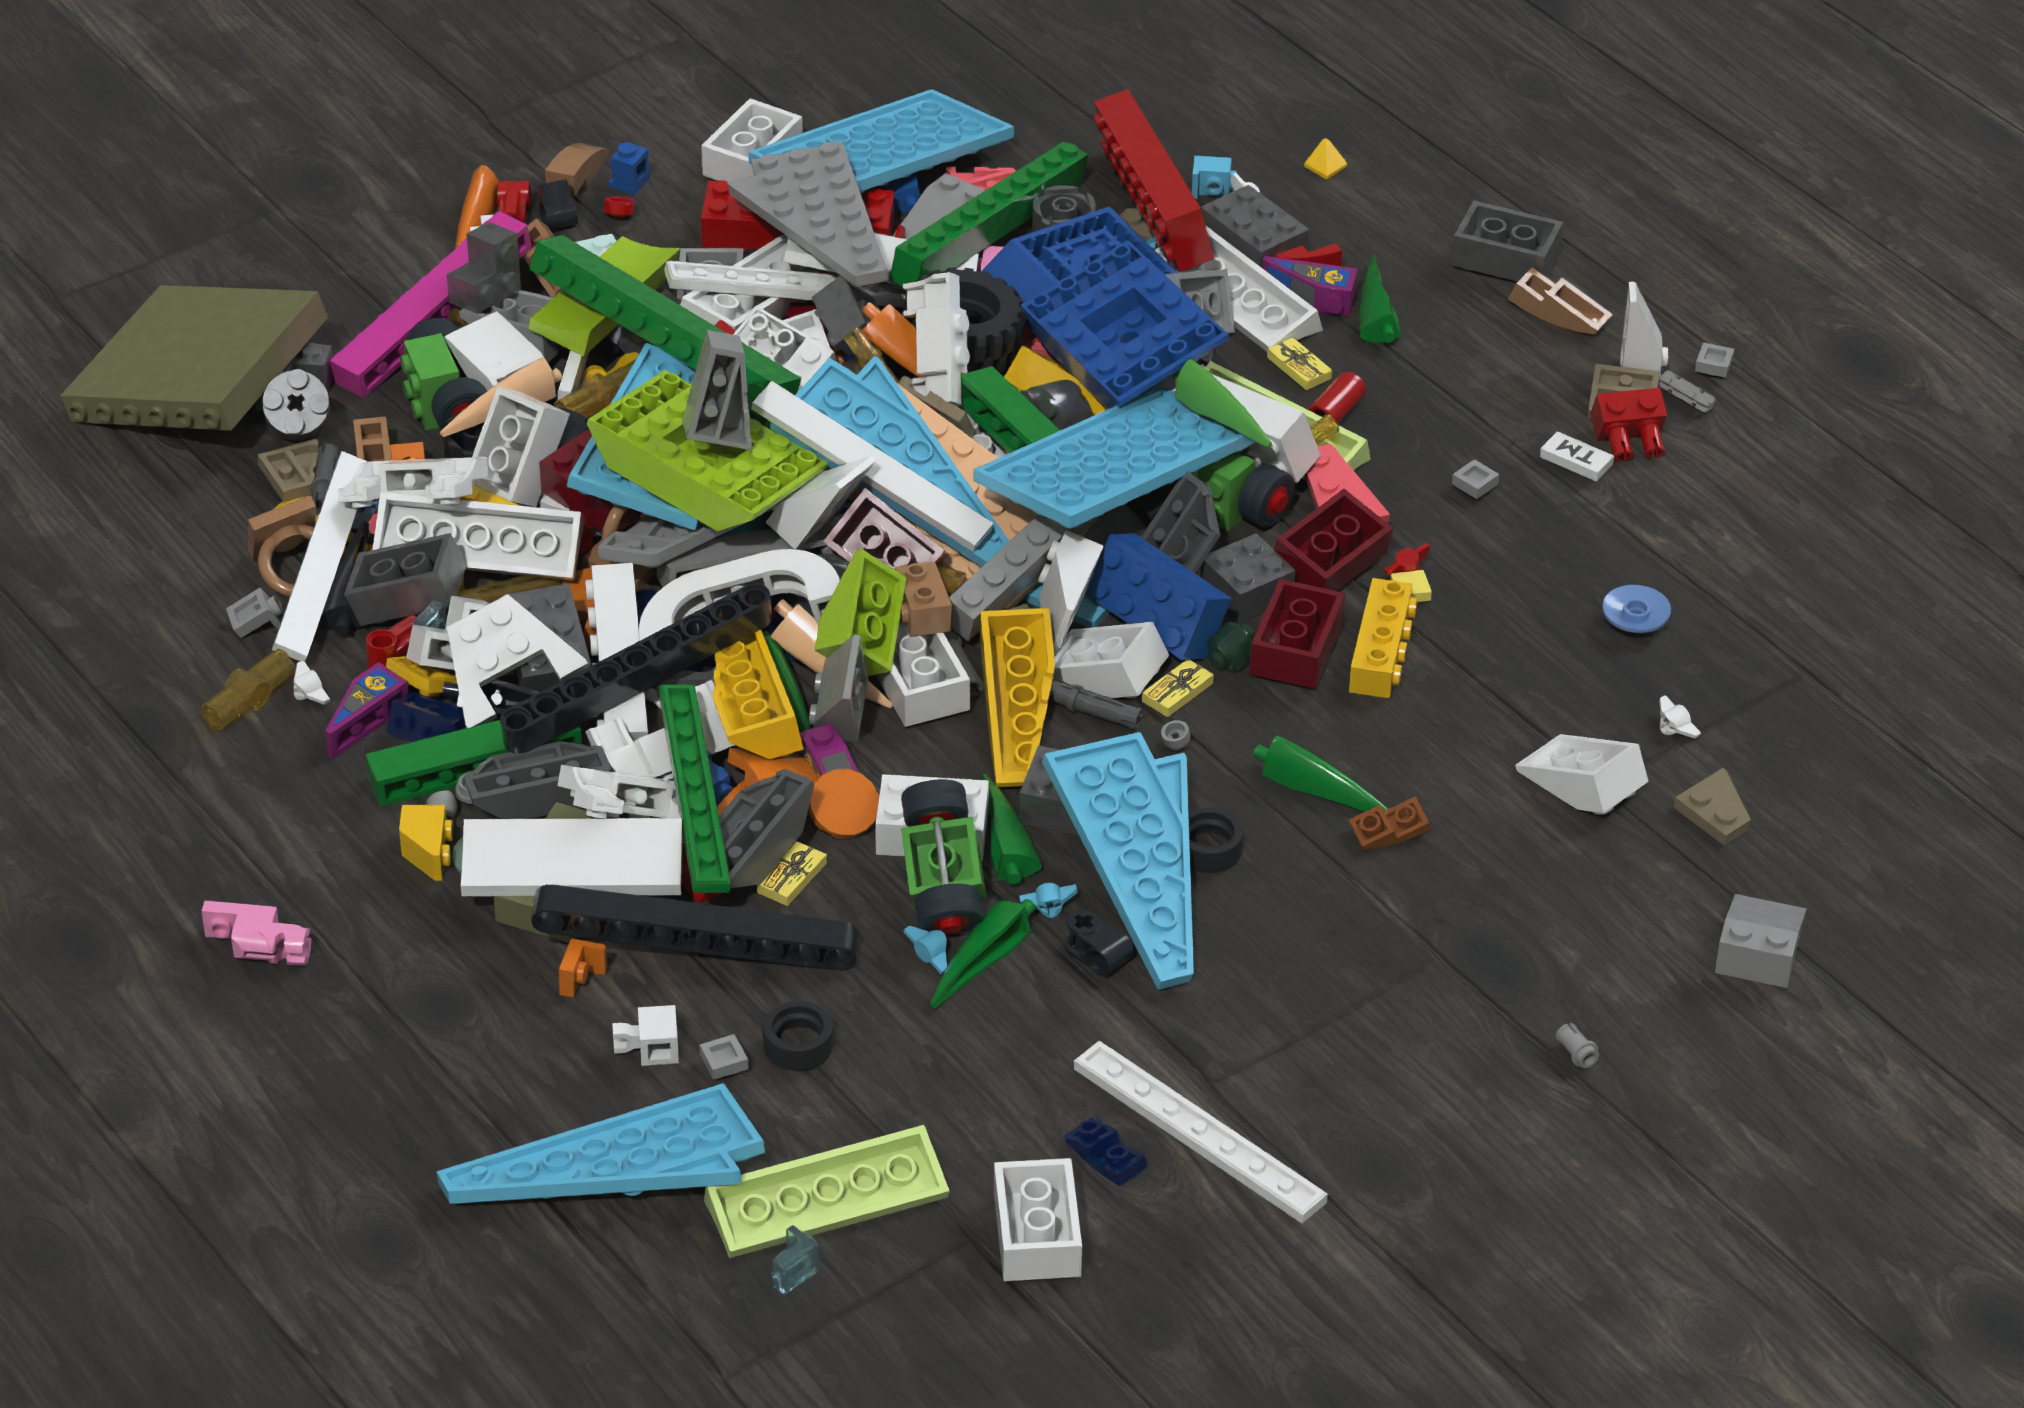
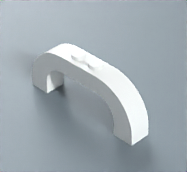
(776, 569)

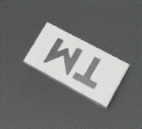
(1576, 456)

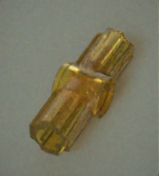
(595, 392)
(247, 689)

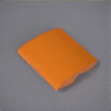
(760, 768)

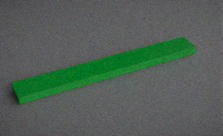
(694, 789)

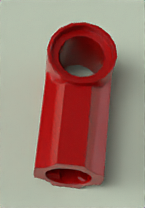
(514, 198)
(389, 643)

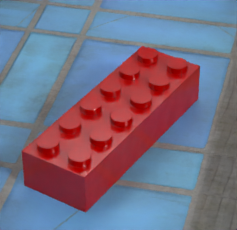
(733, 225)

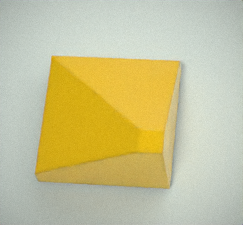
(1325, 160)

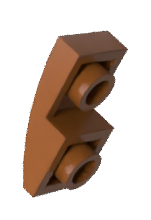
(1388, 827)

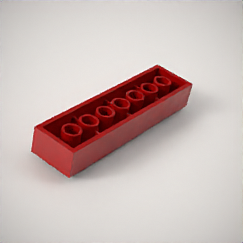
(1152, 181)

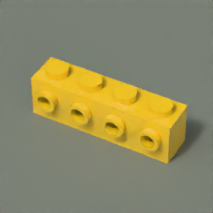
(1381, 638)

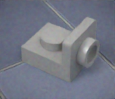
(254, 611)

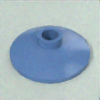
(1636, 608)

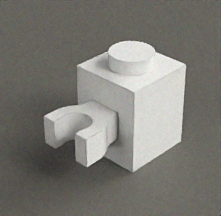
(654, 1035)

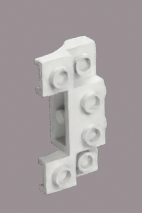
(939, 335)
(431, 478)
(650, 753)
(613, 793)

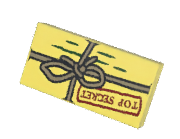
(1299, 363)
(1177, 688)
(792, 873)

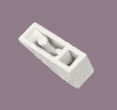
(1641, 336)

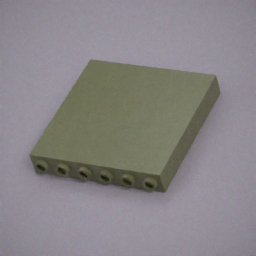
(194, 357)

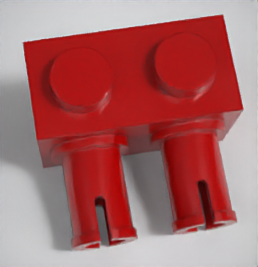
(1630, 415)

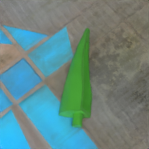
(1210, 398)

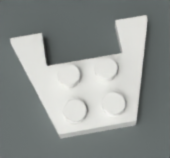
(497, 642)

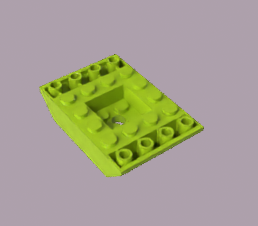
(712, 482)

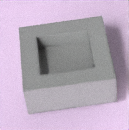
(1714, 360)
(1475, 479)
(723, 1056)

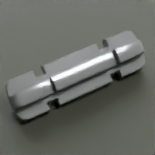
(1687, 392)

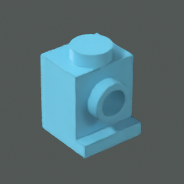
(1211, 176)

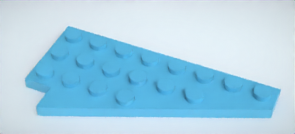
(884, 417)
(1137, 835)
(652, 1148)

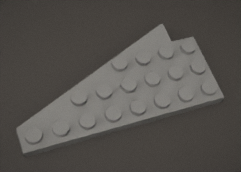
(818, 206)

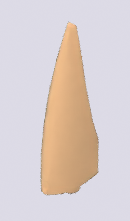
(534, 380)
(798, 637)

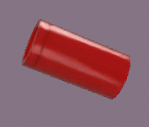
(1340, 397)

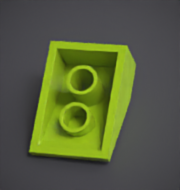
(864, 605)

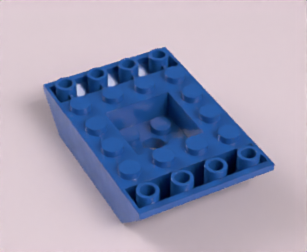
(1053, 253)
(1121, 325)

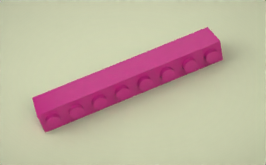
(378, 348)

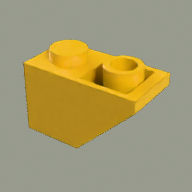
(424, 838)

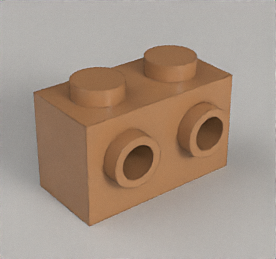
(925, 600)

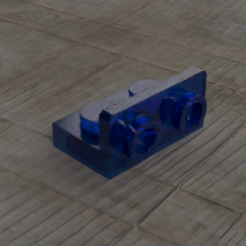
(421, 717)

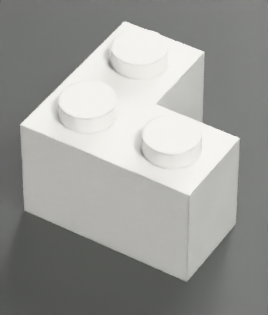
(431, 645)

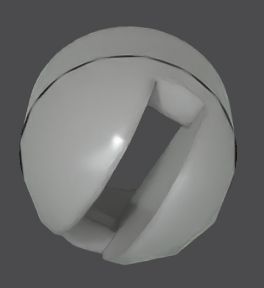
(1182, 731)
(444, 798)

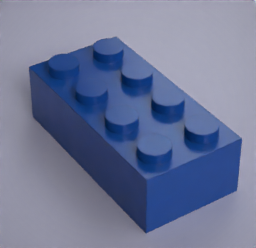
(1149, 586)

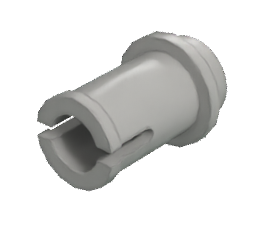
(1582, 1052)

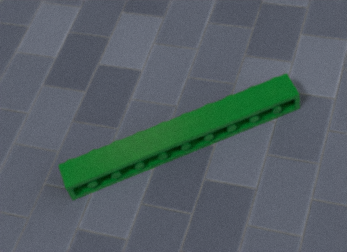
(986, 215)
(644, 309)

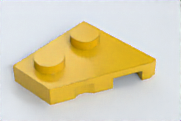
(425, 678)

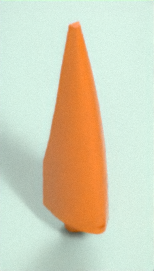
(479, 201)
(892, 335)

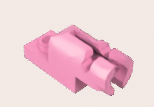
(257, 932)

